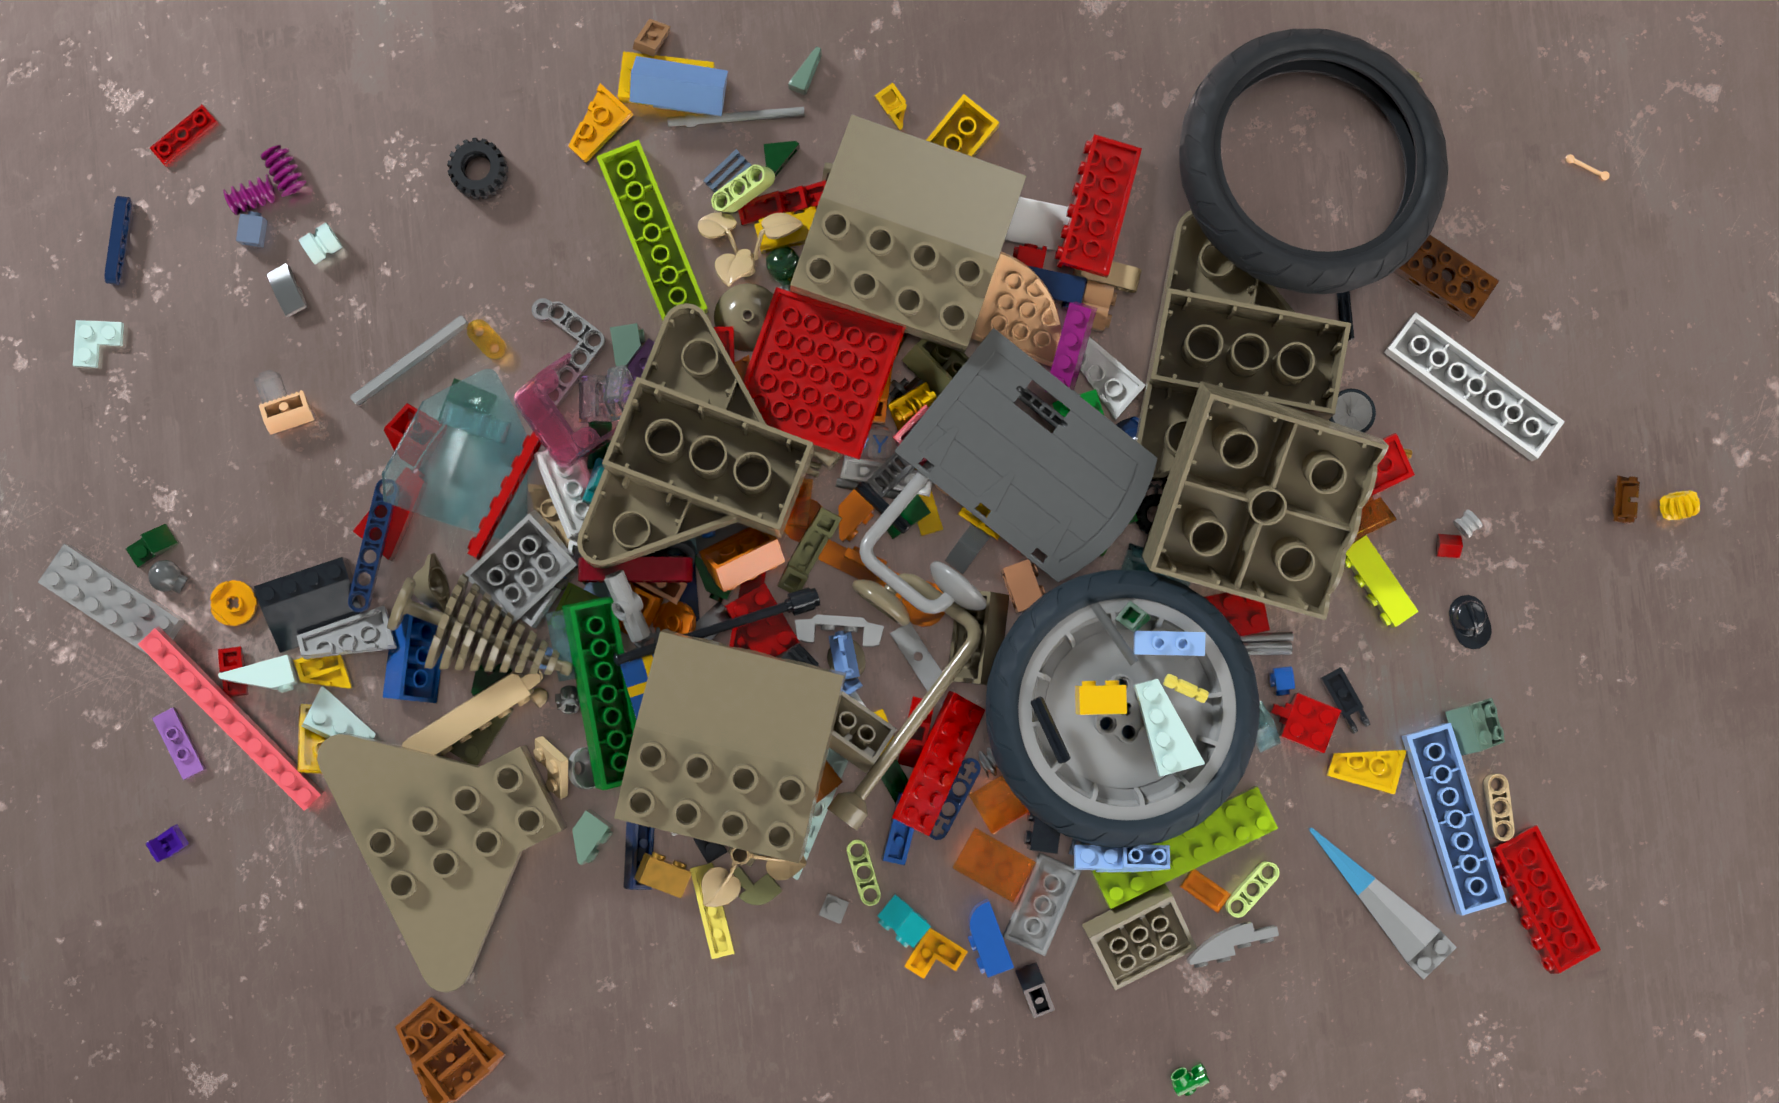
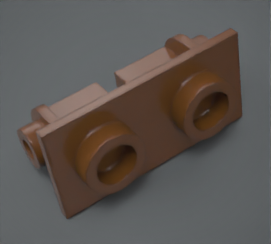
(1625, 489)

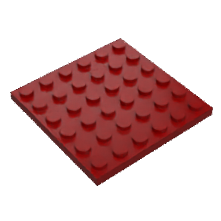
(821, 370)

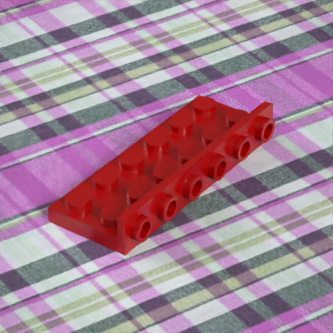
(1098, 205)
(1544, 901)

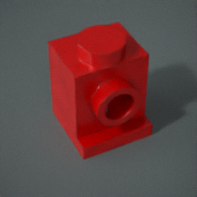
(1030, 255)

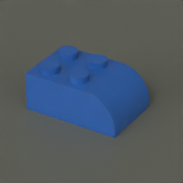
(988, 940)

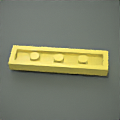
(713, 918)

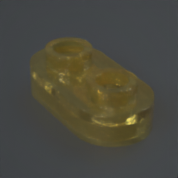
(486, 340)

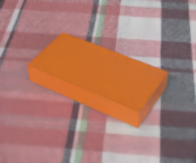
(1205, 890)

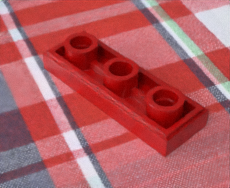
(194, 125)

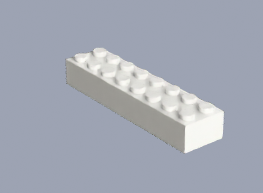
(1474, 387)

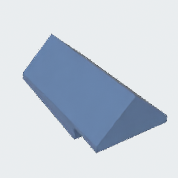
(678, 86)

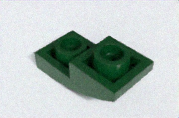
(912, 513)

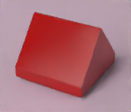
(1449, 545)

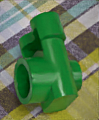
(1187, 1082)

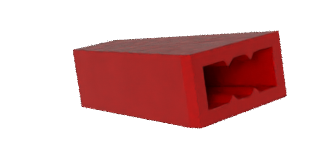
(397, 529)

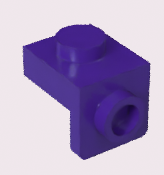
(167, 843)

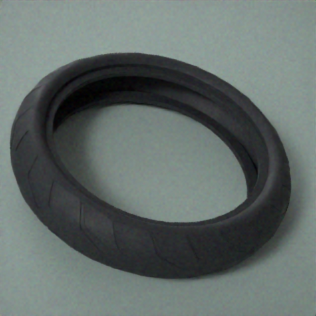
(1387, 86)

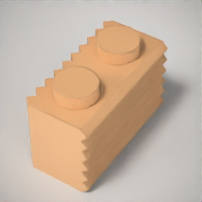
(286, 412)

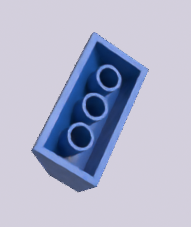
(405, 665)

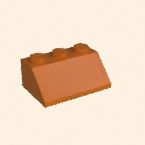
(742, 557)

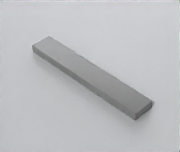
(409, 360)

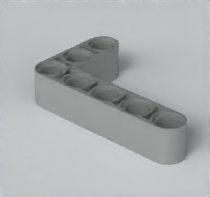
(582, 347)

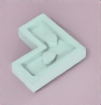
(90, 336)

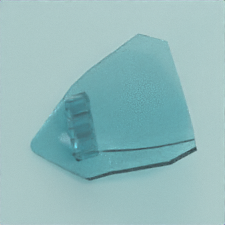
(459, 455)

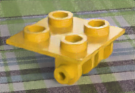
(910, 403)

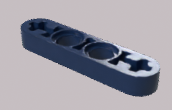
(118, 240)
(955, 799)

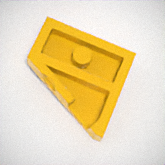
(324, 671)

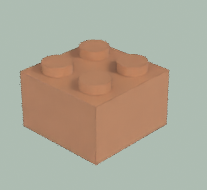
(1022, 584)

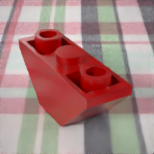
(912, 750)

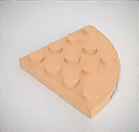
(1020, 310)

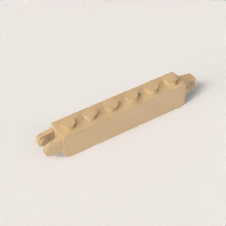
(474, 714)

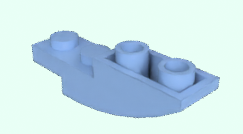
(1124, 859)

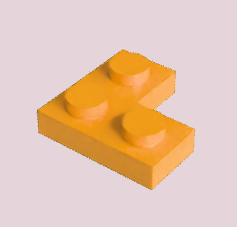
(933, 947)

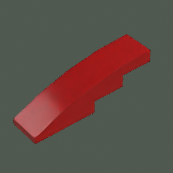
(782, 202)

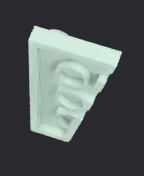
(1167, 735)

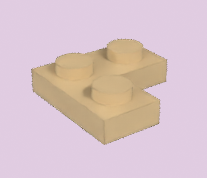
(556, 766)

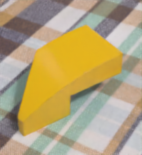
(893, 104)

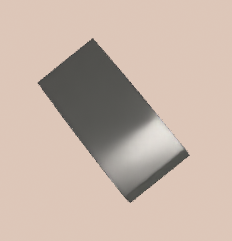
(286, 290)

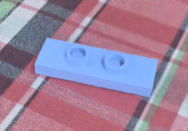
(1169, 643)

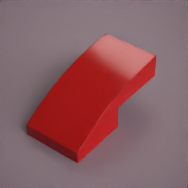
(232, 659)

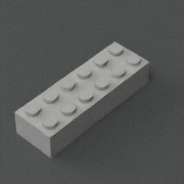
(107, 597)

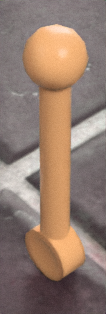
(1603, 175)

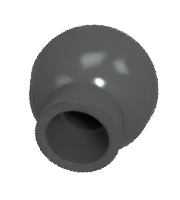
(166, 576)

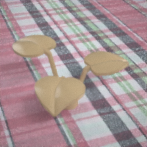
(742, 264)
(722, 888)

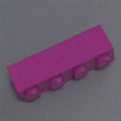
(1073, 343)

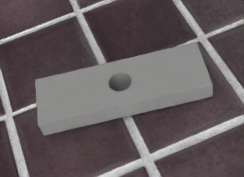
(909, 644)

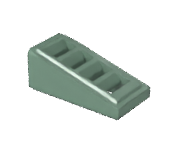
(803, 77)

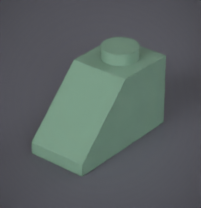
(626, 342)

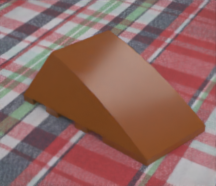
(446, 1052)

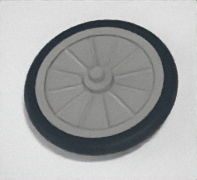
(1354, 410)

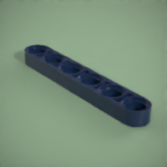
(368, 544)

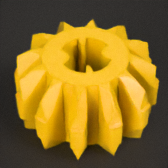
(1679, 505)

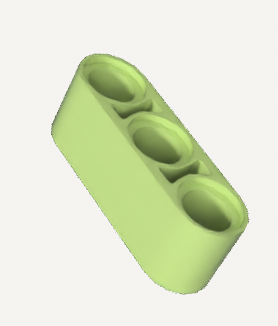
(753, 188)
(871, 881)
(1262, 883)

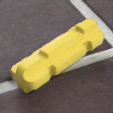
(1186, 688)

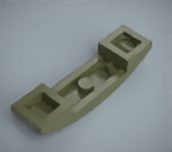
(808, 550)

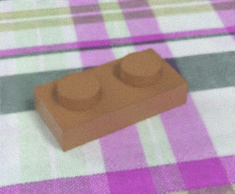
(651, 37)

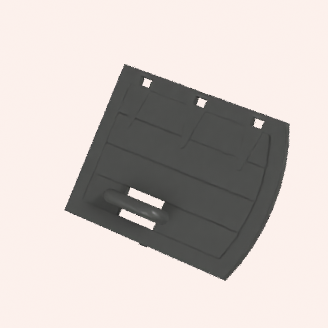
(1044, 489)

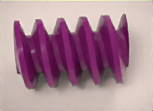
(282, 170)
(250, 195)

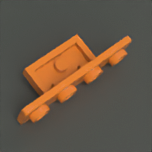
(849, 562)

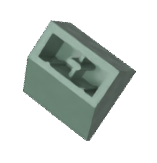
(1476, 726)
(588, 834)

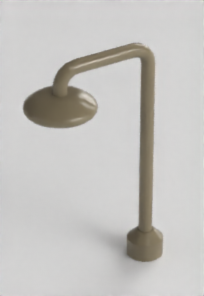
(852, 805)

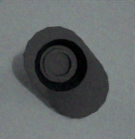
(1470, 622)

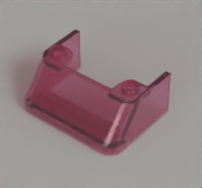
(549, 424)

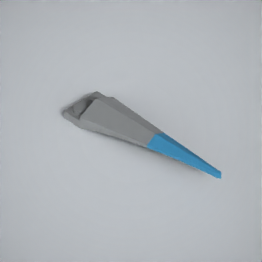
(1413, 935)

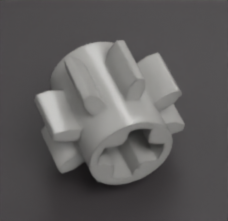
(568, 700)

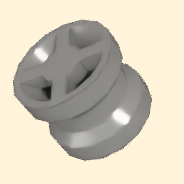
(1468, 523)

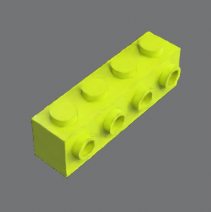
(1379, 583)

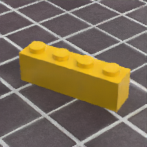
(794, 239)

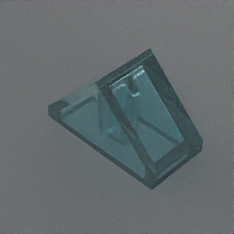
(1267, 732)

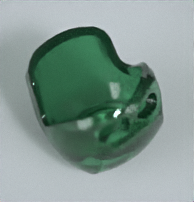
(782, 269)

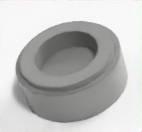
(539, 309)

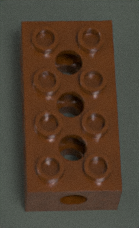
(1460, 271)

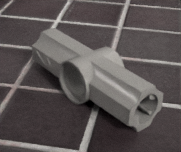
(627, 606)

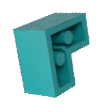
(904, 921)

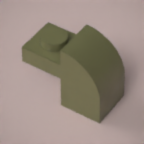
(759, 892)

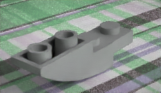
(1222, 944)

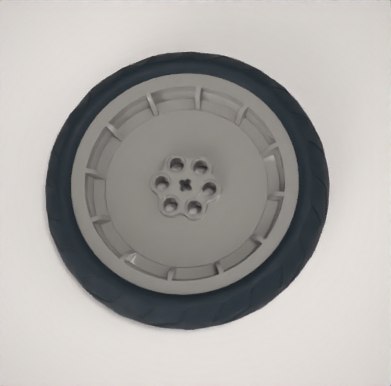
(1111, 782)

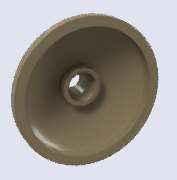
(734, 304)

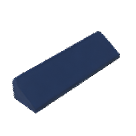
(638, 841)

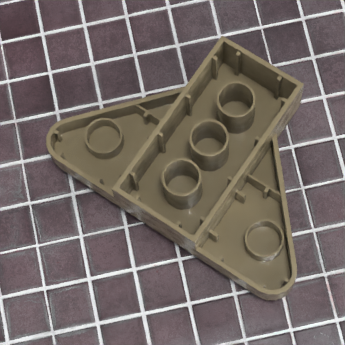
(1231, 334)
(689, 453)
(439, 839)

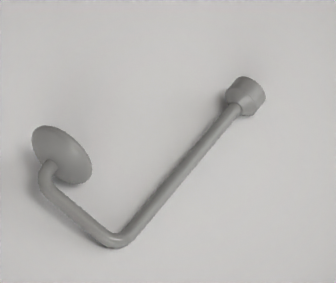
(950, 582)

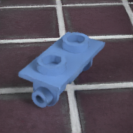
(844, 654)

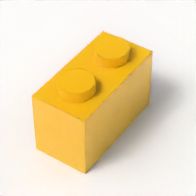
(1100, 699)

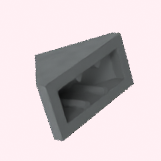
(967, 548)

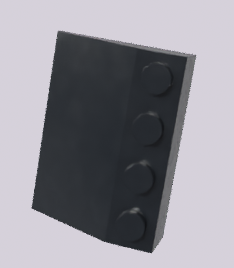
(306, 601)

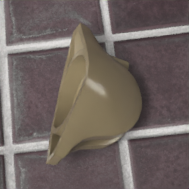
(432, 584)

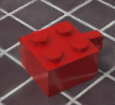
(1307, 722)

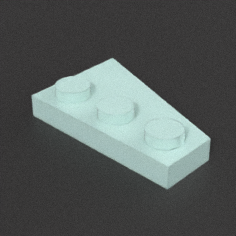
(331, 717)

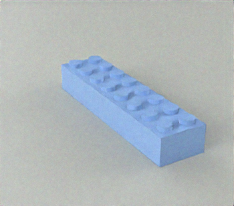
(1454, 819)

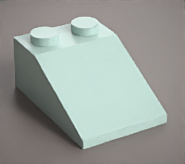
(269, 674)

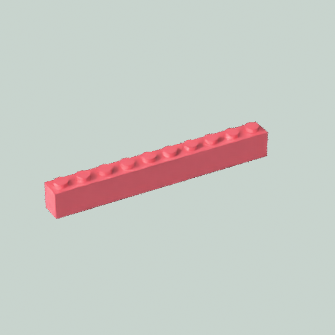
(230, 717)

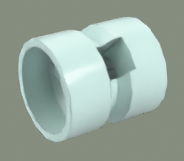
(320, 243)

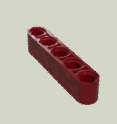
(642, 570)

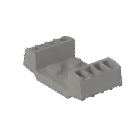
(807, 627)

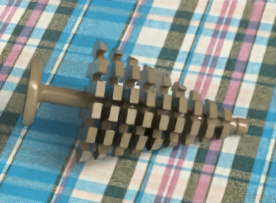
(460, 626)

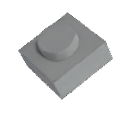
(834, 908)

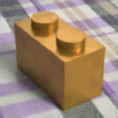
(663, 875)

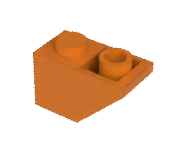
(854, 511)

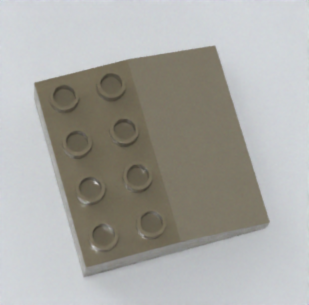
(908, 233)
(1262, 501)
(730, 746)

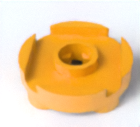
(220, 605)

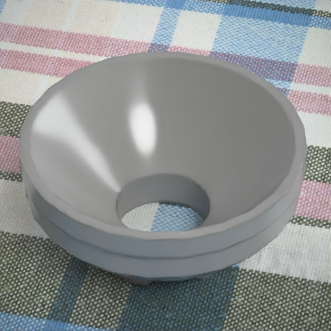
(585, 778)

